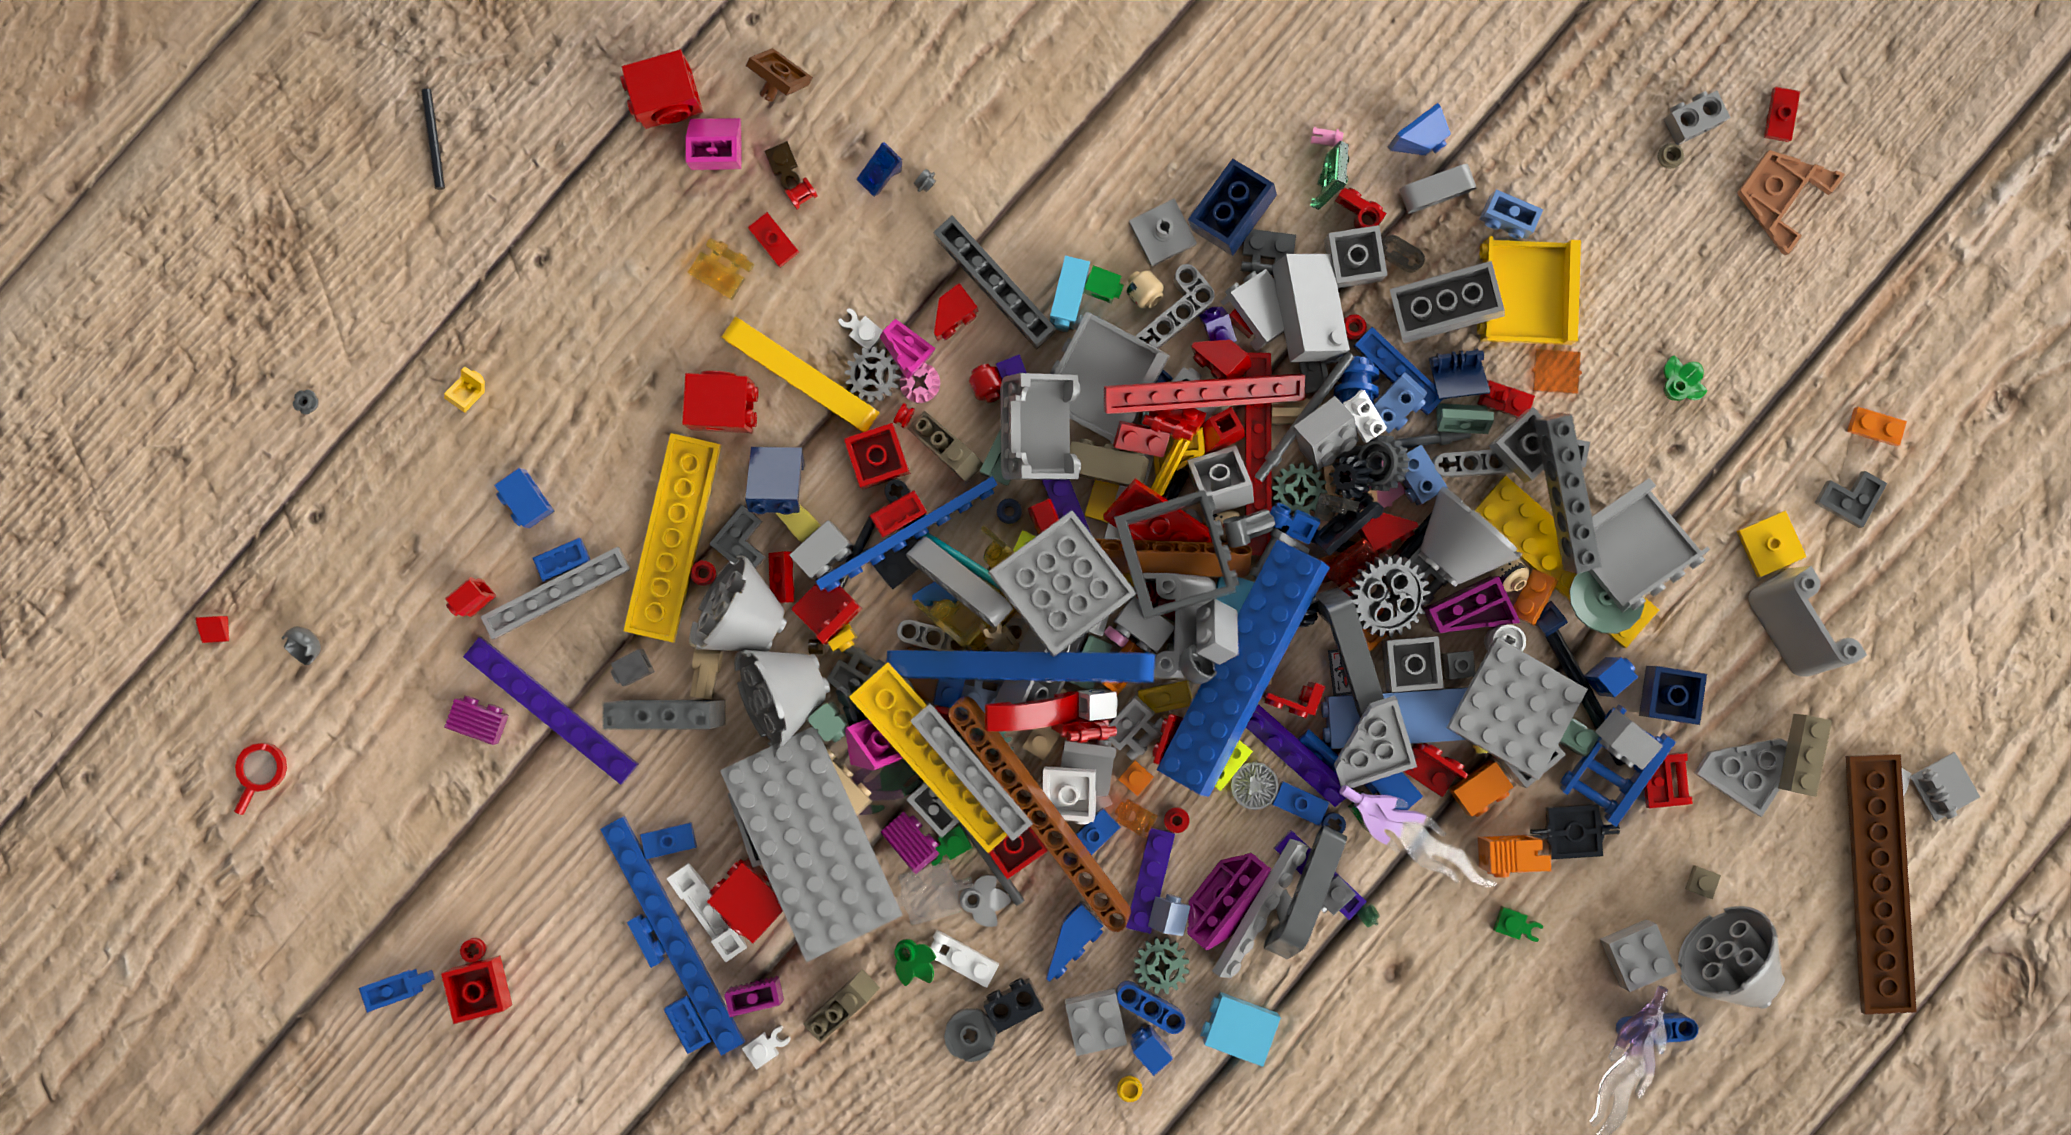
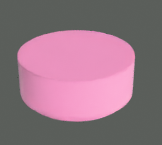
(1116, 636)

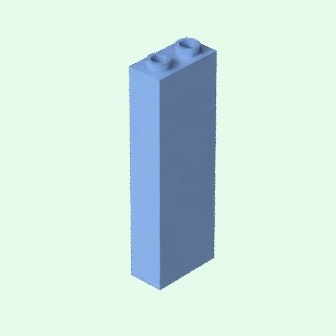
(1423, 713)

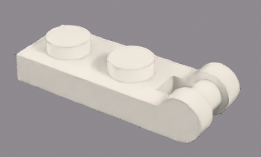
(964, 959)

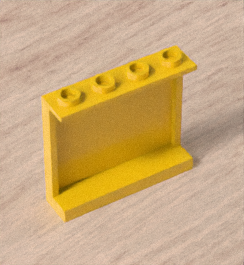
(1537, 291)

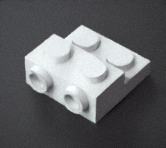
(1071, 792)

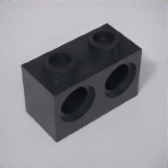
(1017, 1011)

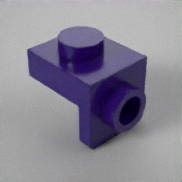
(1217, 324)

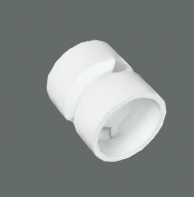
(1508, 633)

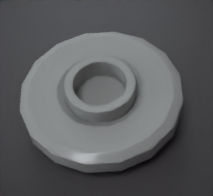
(1254, 785)

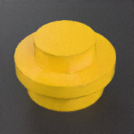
(1129, 1088)

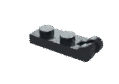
(1343, 526)

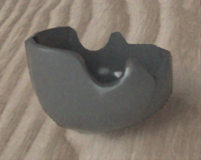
(302, 644)
(1195, 666)

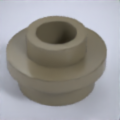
(1677, 153)

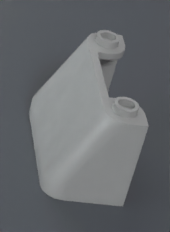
(1037, 427)
(1795, 626)

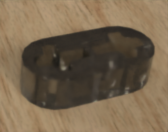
(1406, 249)

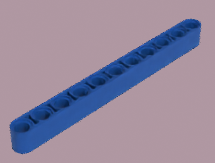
(1023, 666)

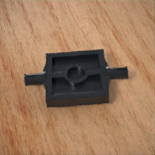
(1574, 831)

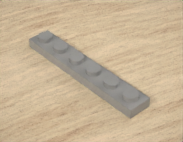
(555, 593)
(971, 772)
(1264, 902)

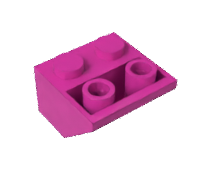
(714, 144)

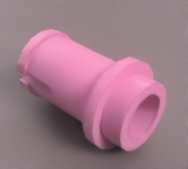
(1328, 137)

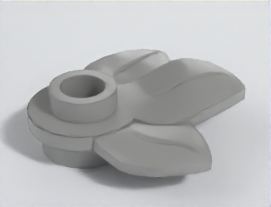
(988, 900)

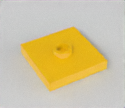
(1771, 544)

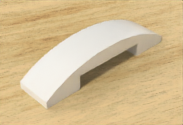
(695, 892)

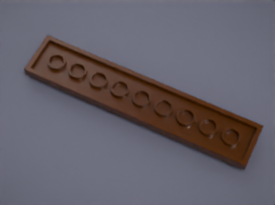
(1881, 884)

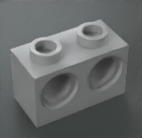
(1697, 119)

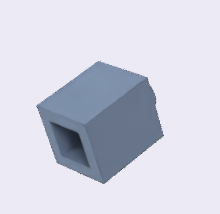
(1169, 915)

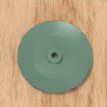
(1598, 609)

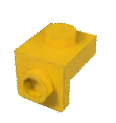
(466, 389)
(844, 639)

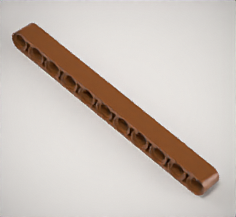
(1041, 825)

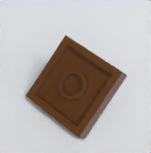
(778, 73)

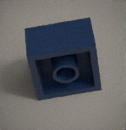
(1673, 694)

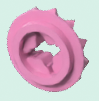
(920, 394)

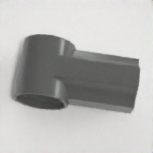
(1243, 528)

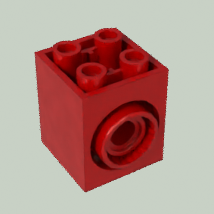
(661, 89)
(719, 402)
(746, 900)

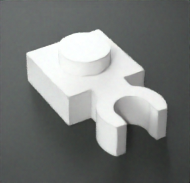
(864, 331)
(763, 1047)

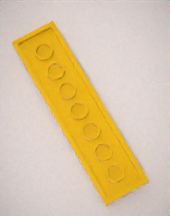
(1535, 536)
(672, 537)
(890, 706)

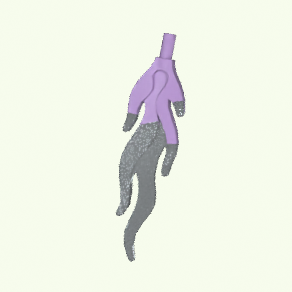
(1408, 825)

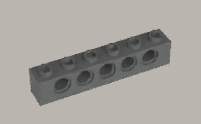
(994, 282)
(1567, 492)

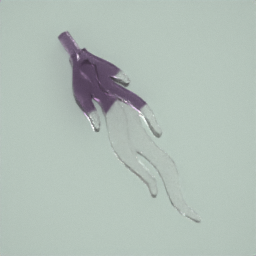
(1637, 1061)

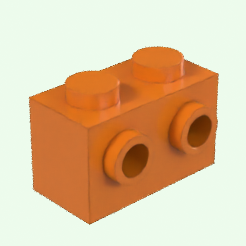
(1481, 789)

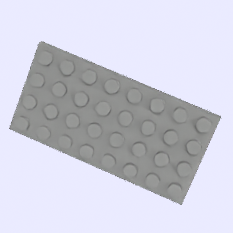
(811, 843)

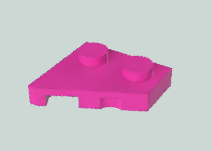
(906, 347)

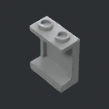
(1258, 306)

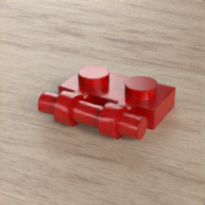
(1177, 422)
(1083, 729)

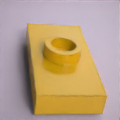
(1167, 696)

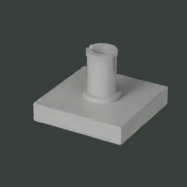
(1162, 232)

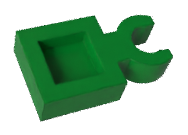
(953, 844)
(1514, 924)

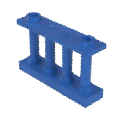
(1629, 788)

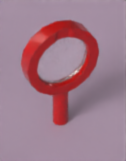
(259, 769)

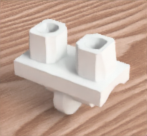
(1367, 419)

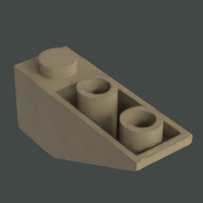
(946, 446)
(842, 1005)

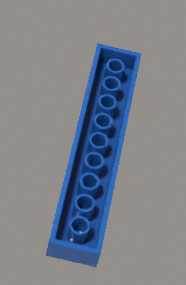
(1230, 698)

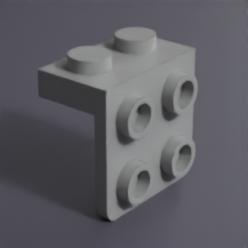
(1091, 756)

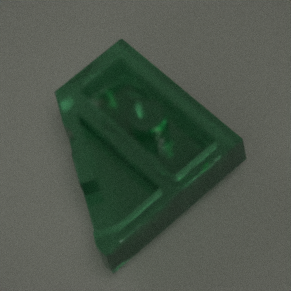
(1333, 174)

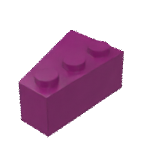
(1472, 607)

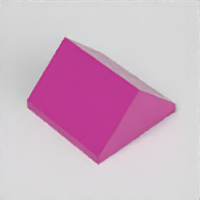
(869, 747)

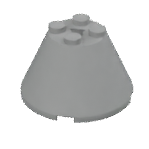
(1463, 542)
(738, 612)
(779, 691)
(1733, 958)

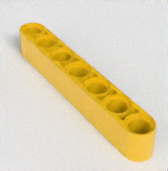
(800, 375)

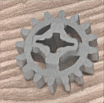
(881, 367)

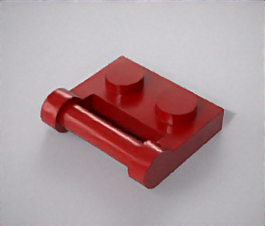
(1660, 787)

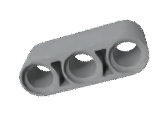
(1437, 188)

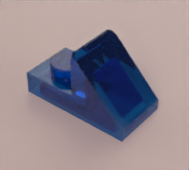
(880, 169)

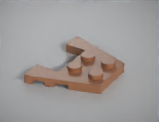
(1775, 186)

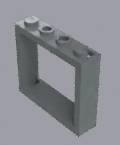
(1215, 530)
(664, 714)

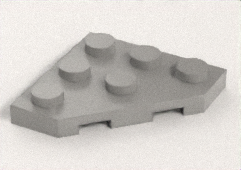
(1376, 746)
(1746, 772)

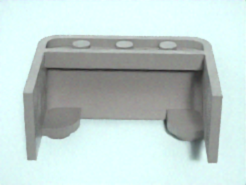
(1178, 587)

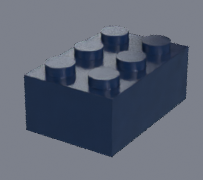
(1232, 207)

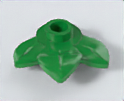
(1687, 379)
(914, 964)

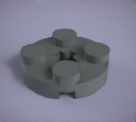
(964, 1048)

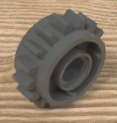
(1394, 462)

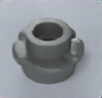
(925, 181)
(310, 406)

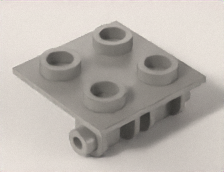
(1945, 787)

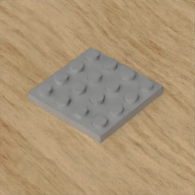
(1062, 583)
(1516, 708)

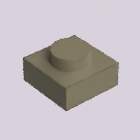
(1703, 882)

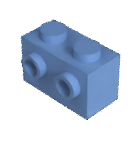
(1510, 215)
(1399, 401)
(1422, 480)

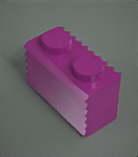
(476, 720)
(910, 842)
(754, 996)

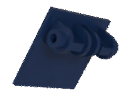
(1459, 374)

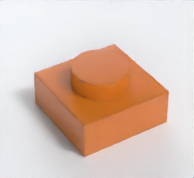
(1135, 777)

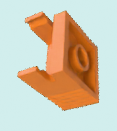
(1511, 854)

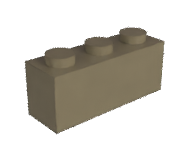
(1109, 463)
(1805, 754)

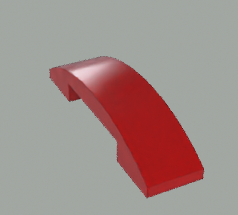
(1032, 714)

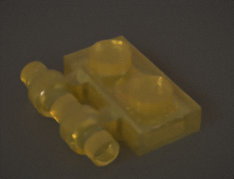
(715, 274)

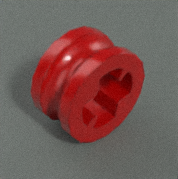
(904, 415)
(464, 950)

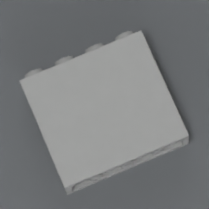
(1102, 358)
(1640, 548)

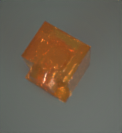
(1143, 821)

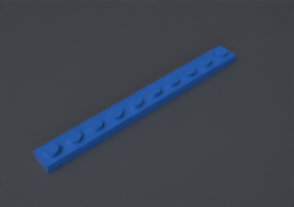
(672, 935)

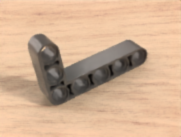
(1342, 616)
(1295, 930)

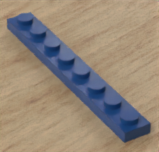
(916, 529)

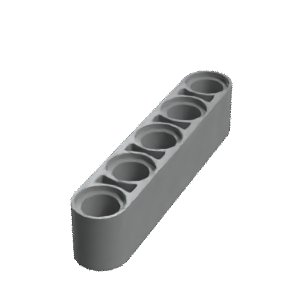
(959, 581)

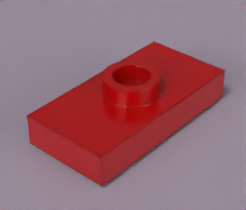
(1782, 114)
(773, 239)
(898, 513)

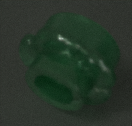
(1368, 915)

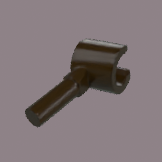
(815, 646)

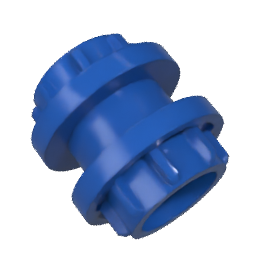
(1358, 377)

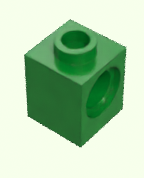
(1103, 285)

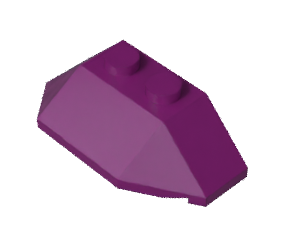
(1225, 899)

